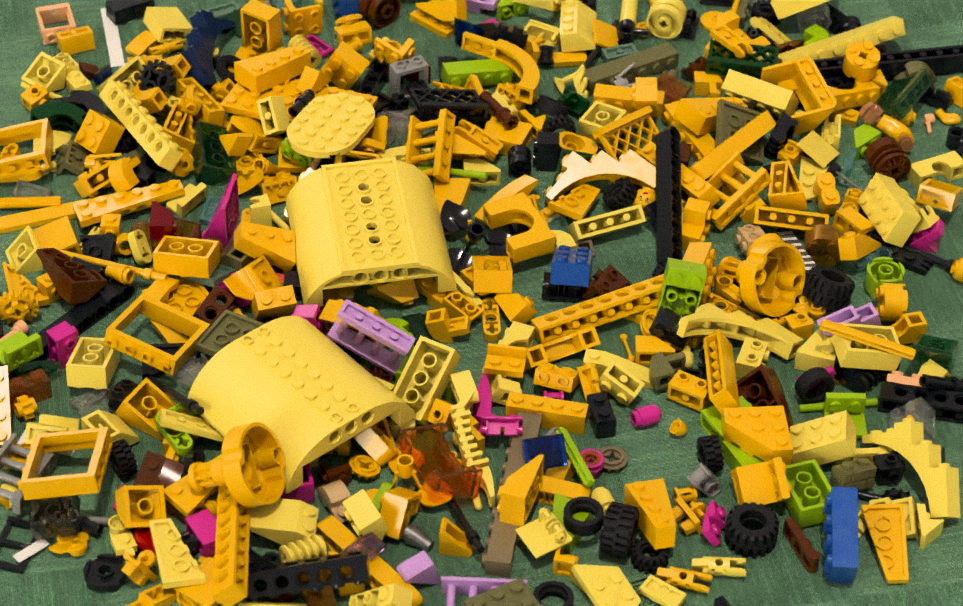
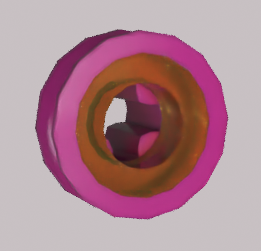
(598, 460)

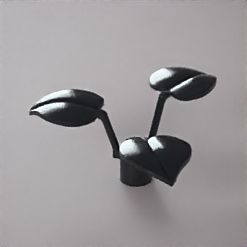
(454, 218)

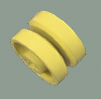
(666, 18)

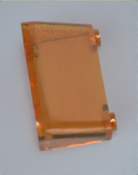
(437, 463)

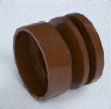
(887, 158)

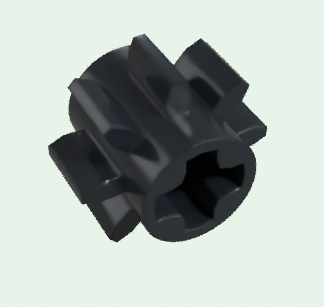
(398, 102)
(191, 542)

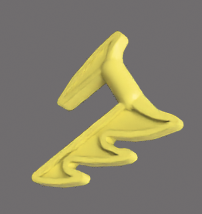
(577, 78)

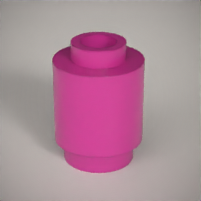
(645, 416)

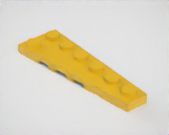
(91, 211)

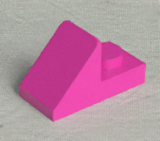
(928, 238)

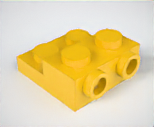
(558, 378)

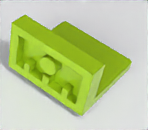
(20, 349)
(853, 403)

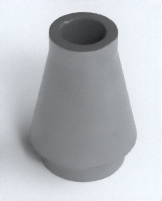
(416, 537)

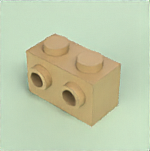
(747, 235)

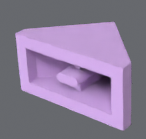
(419, 570)

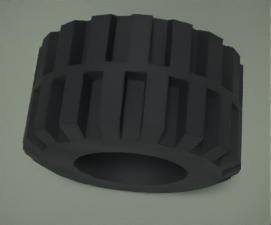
(828, 287)
(619, 529)
(751, 529)

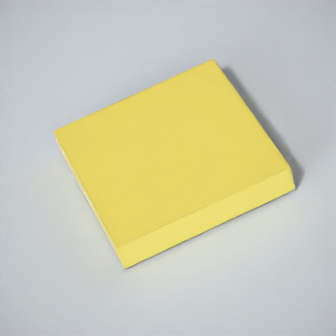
(818, 149)

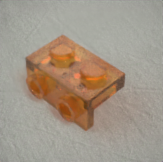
(673, 87)

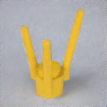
(92, 160)

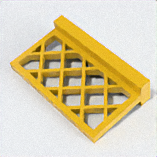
(620, 126)

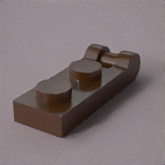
(801, 545)

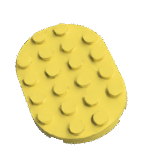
(331, 125)

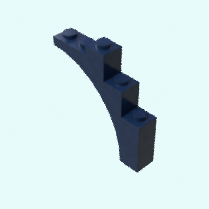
(201, 44)

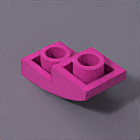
(713, 522)

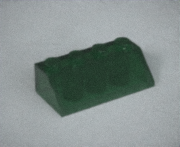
(210, 158)

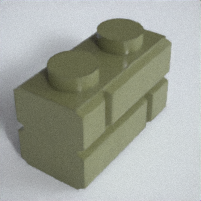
(854, 474)

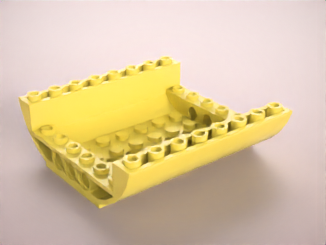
(334, 234)

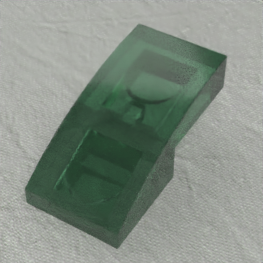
(48, 366)

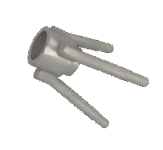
(619, 81)

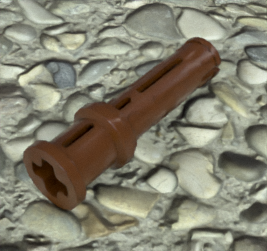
(502, 113)

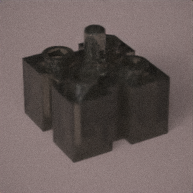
(55, 516)

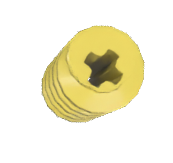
(301, 40)
(303, 549)

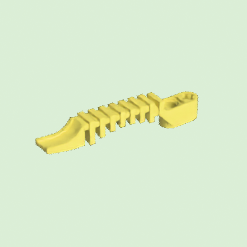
(466, 395)

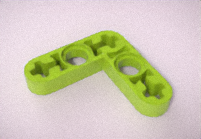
(174, 441)

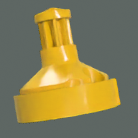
(768, 277)
(248, 466)

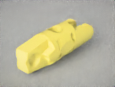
(719, 566)

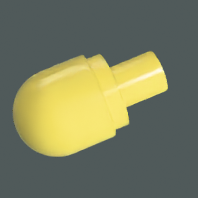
(689, 356)

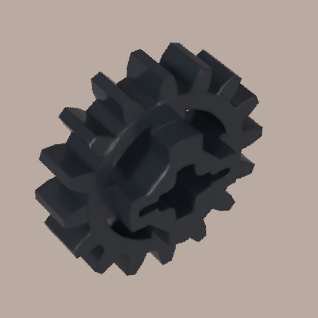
(149, 75)

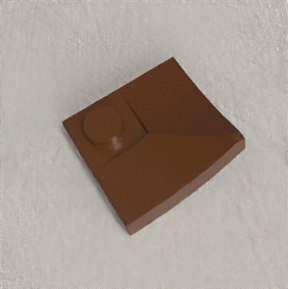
(158, 470)

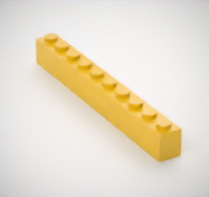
(700, 147)

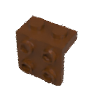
(605, 282)

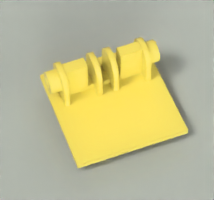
(543, 534)

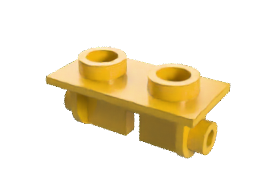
(588, 377)

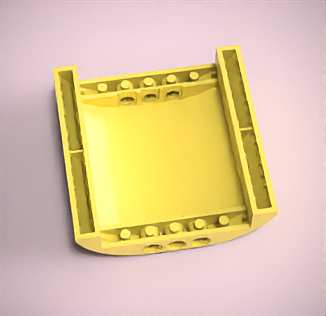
(298, 388)

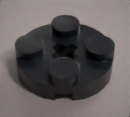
(107, 582)

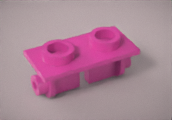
(511, 424)

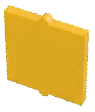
(604, 34)

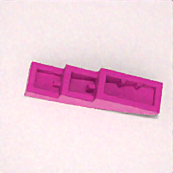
(484, 406)

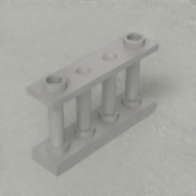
(9, 447)

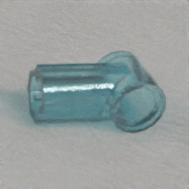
(861, 264)

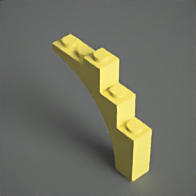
(738, 326)
(938, 478)

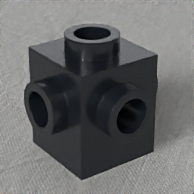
(889, 467)

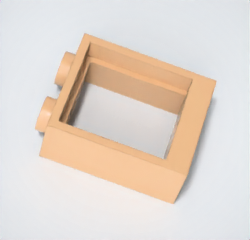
(45, 16)

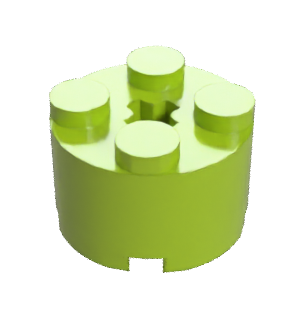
(882, 271)

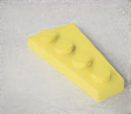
(173, 557)

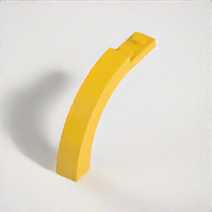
(511, 56)

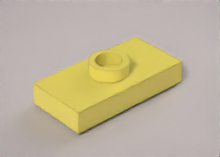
(662, 592)

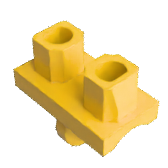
(691, 514)
(138, 569)

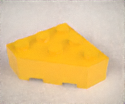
(758, 431)

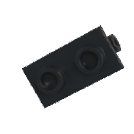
(690, 24)
(940, 99)
(119, 393)

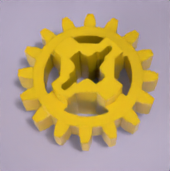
(18, 306)

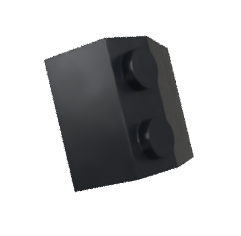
(512, 34)

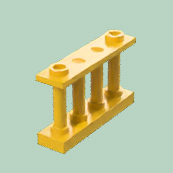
(443, 141)
(744, 194)

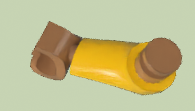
(872, 113)

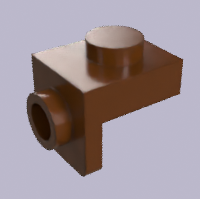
(342, 473)

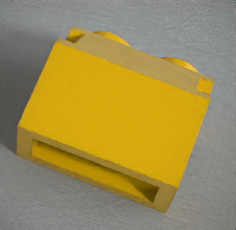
(761, 482)

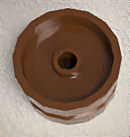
(380, 11)

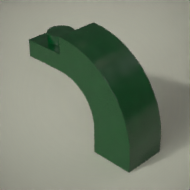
(59, 114)

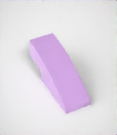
(862, 315)

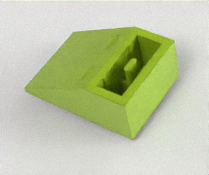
(682, 286)

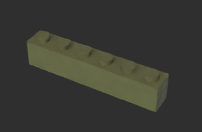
(647, 63)

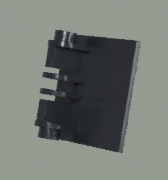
(559, 292)

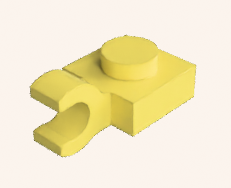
(123, 543)

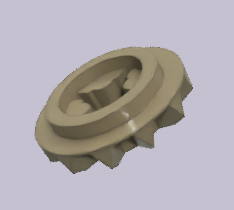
(619, 455)

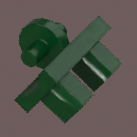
(574, 101)

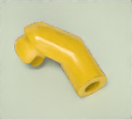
(948, 118)

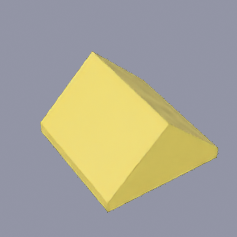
(46, 72)
(23, 253)

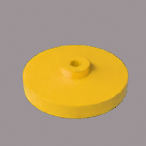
(709, 19)

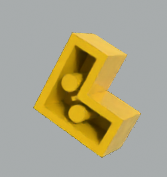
(645, 94)
(695, 221)
(396, 509)

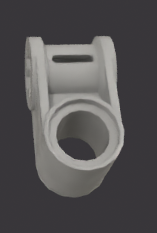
(705, 480)

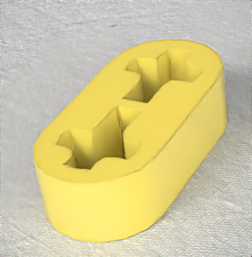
(140, 247)

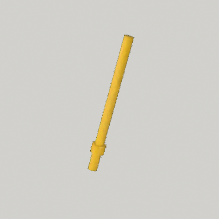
(146, 273)

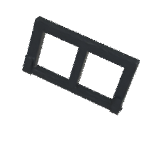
(18, 522)

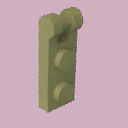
(743, 10)

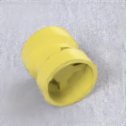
(116, 526)

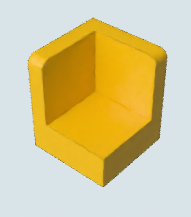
(563, 563)

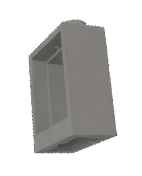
(406, 67)

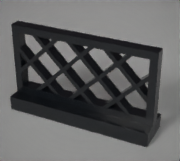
(428, 110)

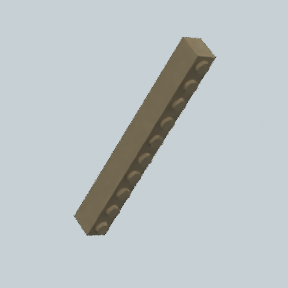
(503, 539)

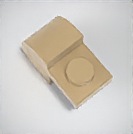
(332, 496)

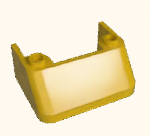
(809, 85)

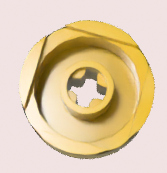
(861, 61)
(891, 301)

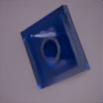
(550, 446)

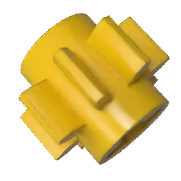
(25, 407)

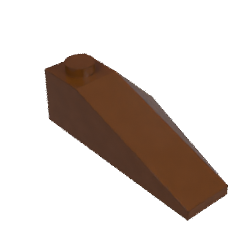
(70, 278)
(763, 388)

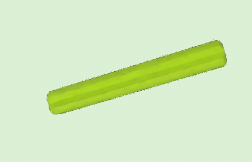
(576, 459)

